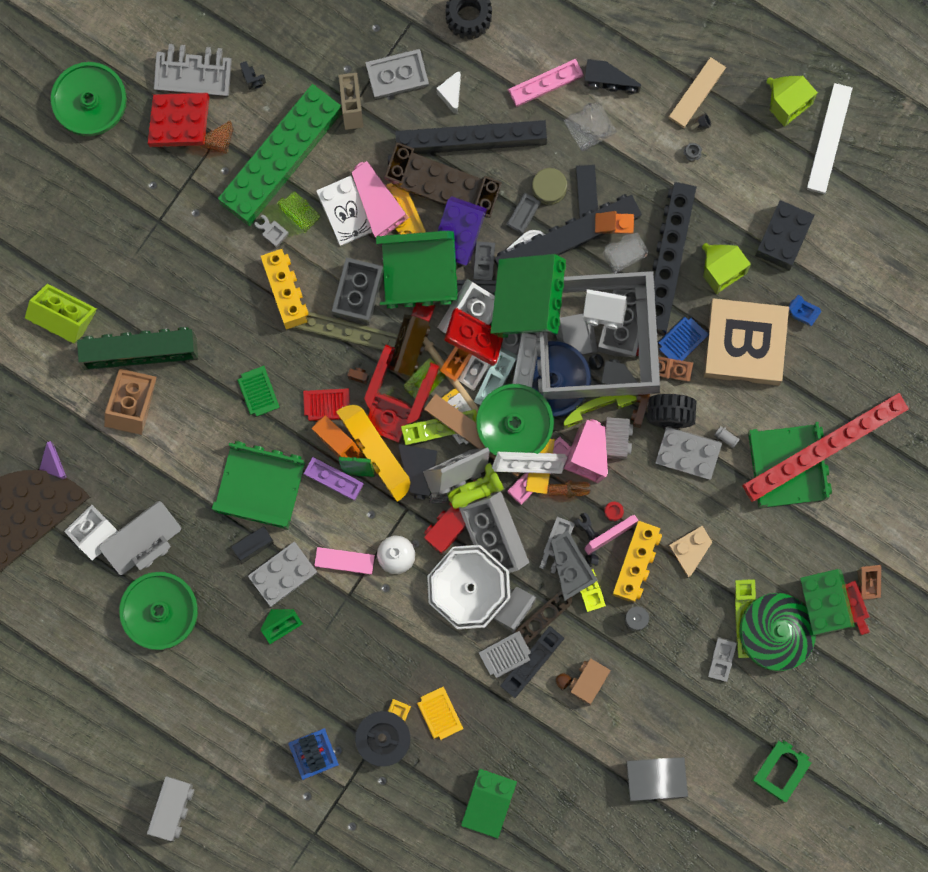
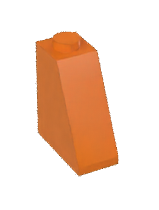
(336, 439)

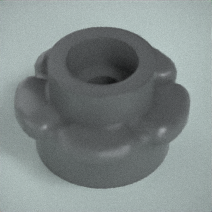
(693, 147)

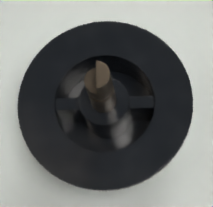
(382, 738)

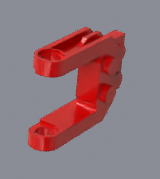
(389, 413)

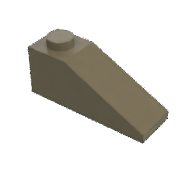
(351, 101)

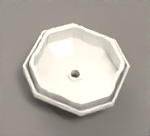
(450, 583)

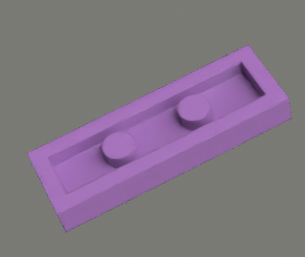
(333, 478)

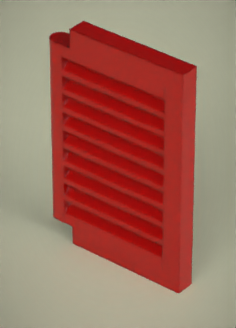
(325, 402)

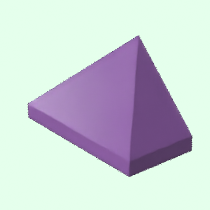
(51, 462)

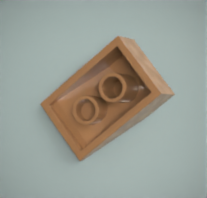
(130, 401)

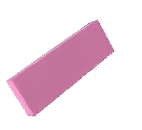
(611, 534)
(344, 560)

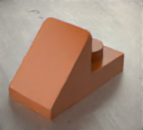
(614, 223)

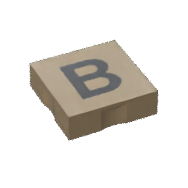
(746, 341)

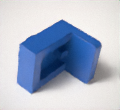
(804, 311)

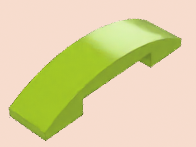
(621, 401)
(430, 429)
(744, 596)

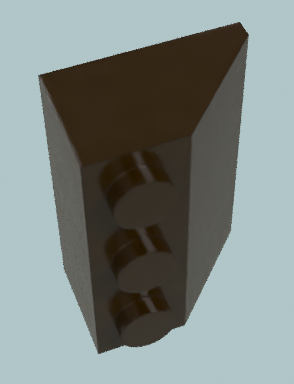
(409, 345)

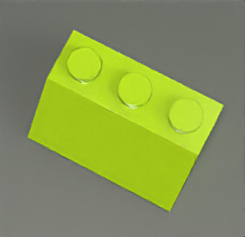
(60, 313)

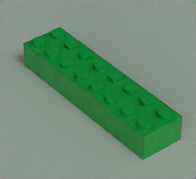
(280, 155)

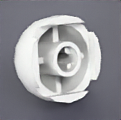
(396, 555)

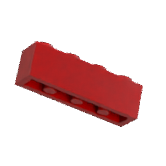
(446, 530)

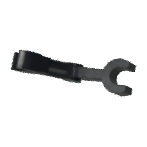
(592, 559)

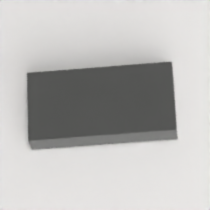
(523, 213)

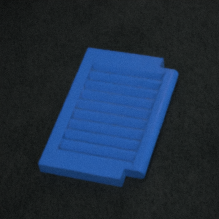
(682, 339)

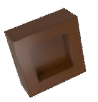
(358, 375)

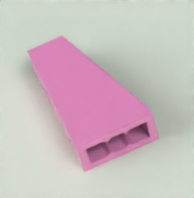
(379, 204)

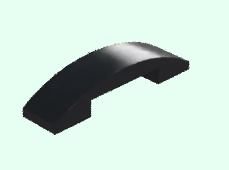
(539, 655)

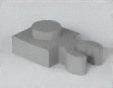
(272, 232)

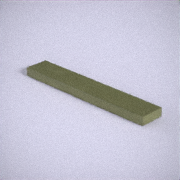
(347, 331)

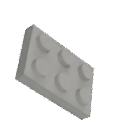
(397, 74)
(688, 452)
(282, 574)

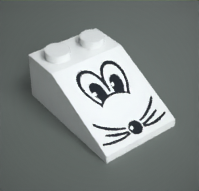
(344, 210)

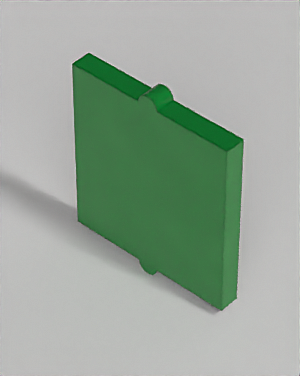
(357, 466)

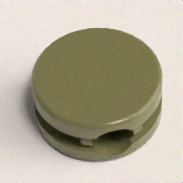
(549, 186)

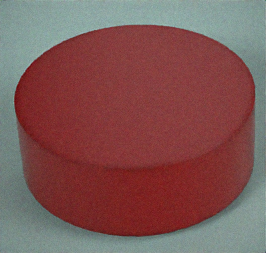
(613, 511)

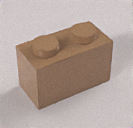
(589, 682)

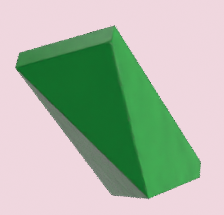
(279, 623)

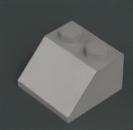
(515, 609)

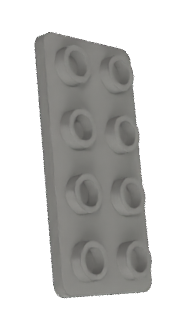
(141, 539)

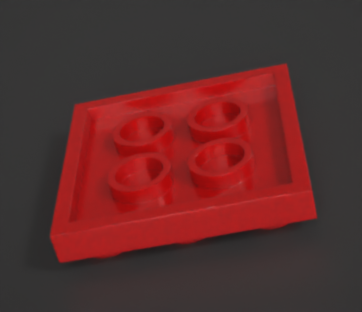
(178, 119)

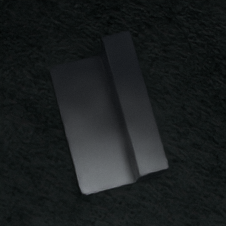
(252, 544)

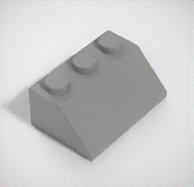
(457, 470)
(170, 809)

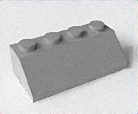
(622, 340)
(494, 530)

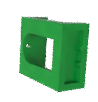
(779, 749)

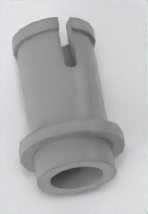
(726, 437)

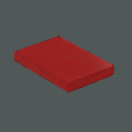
(473, 337)

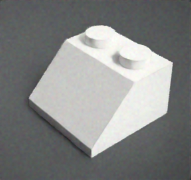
(604, 309)
(90, 531)

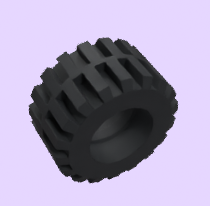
(468, 27)
(671, 410)

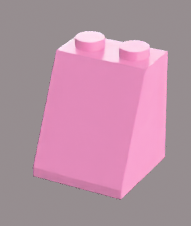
(589, 452)

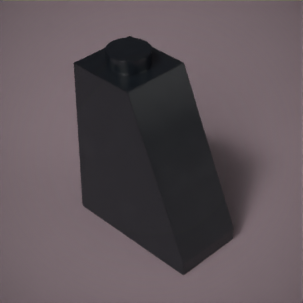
(415, 461)

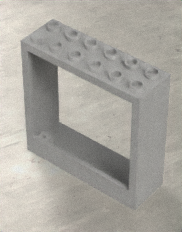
(647, 338)

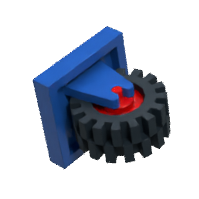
(313, 754)

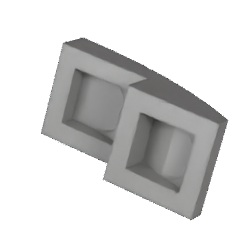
(722, 659)

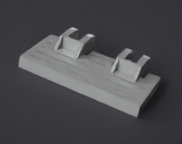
(190, 74)

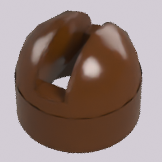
(563, 681)

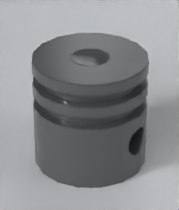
(636, 619)

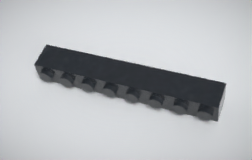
(474, 137)
(572, 234)

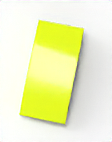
(592, 596)

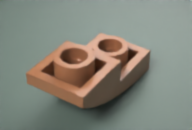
(675, 369)

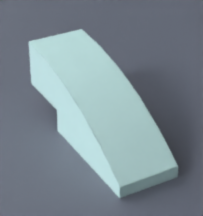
(497, 374)

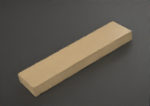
(697, 92)

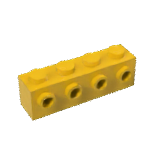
(284, 289)
(636, 562)

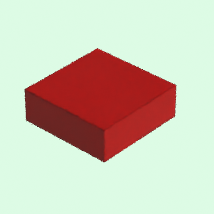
(423, 312)

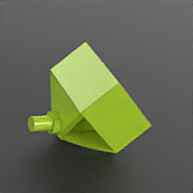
(790, 97)
(724, 265)

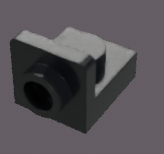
(248, 73)

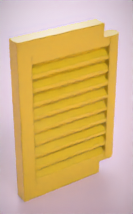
(439, 714)

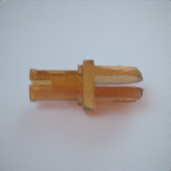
(569, 489)

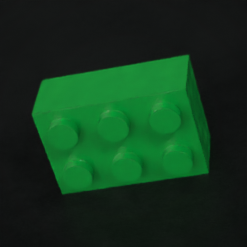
(827, 602)

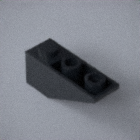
(606, 76)

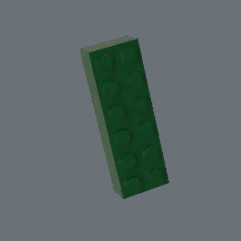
(137, 349)

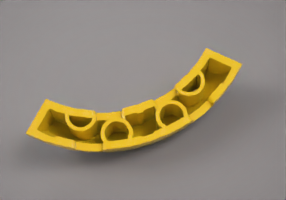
(375, 449)

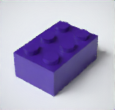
(466, 223)

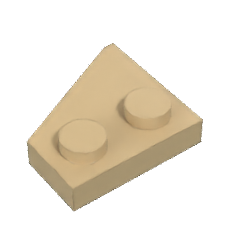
(691, 549)

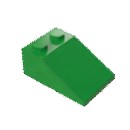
(489, 803)

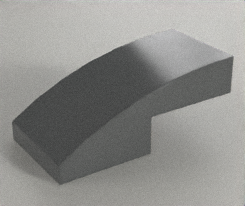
(484, 260)

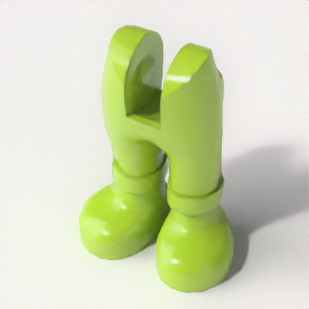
(476, 490)

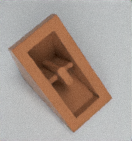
(870, 581)

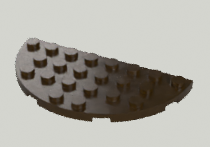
(31, 507)

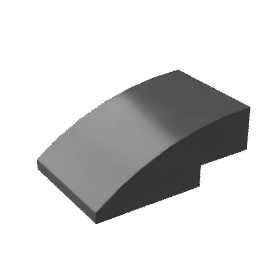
(656, 779)

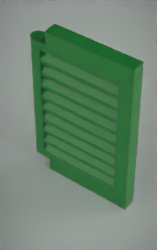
(258, 392)

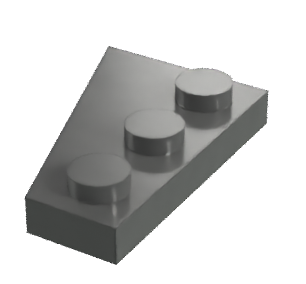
(571, 566)

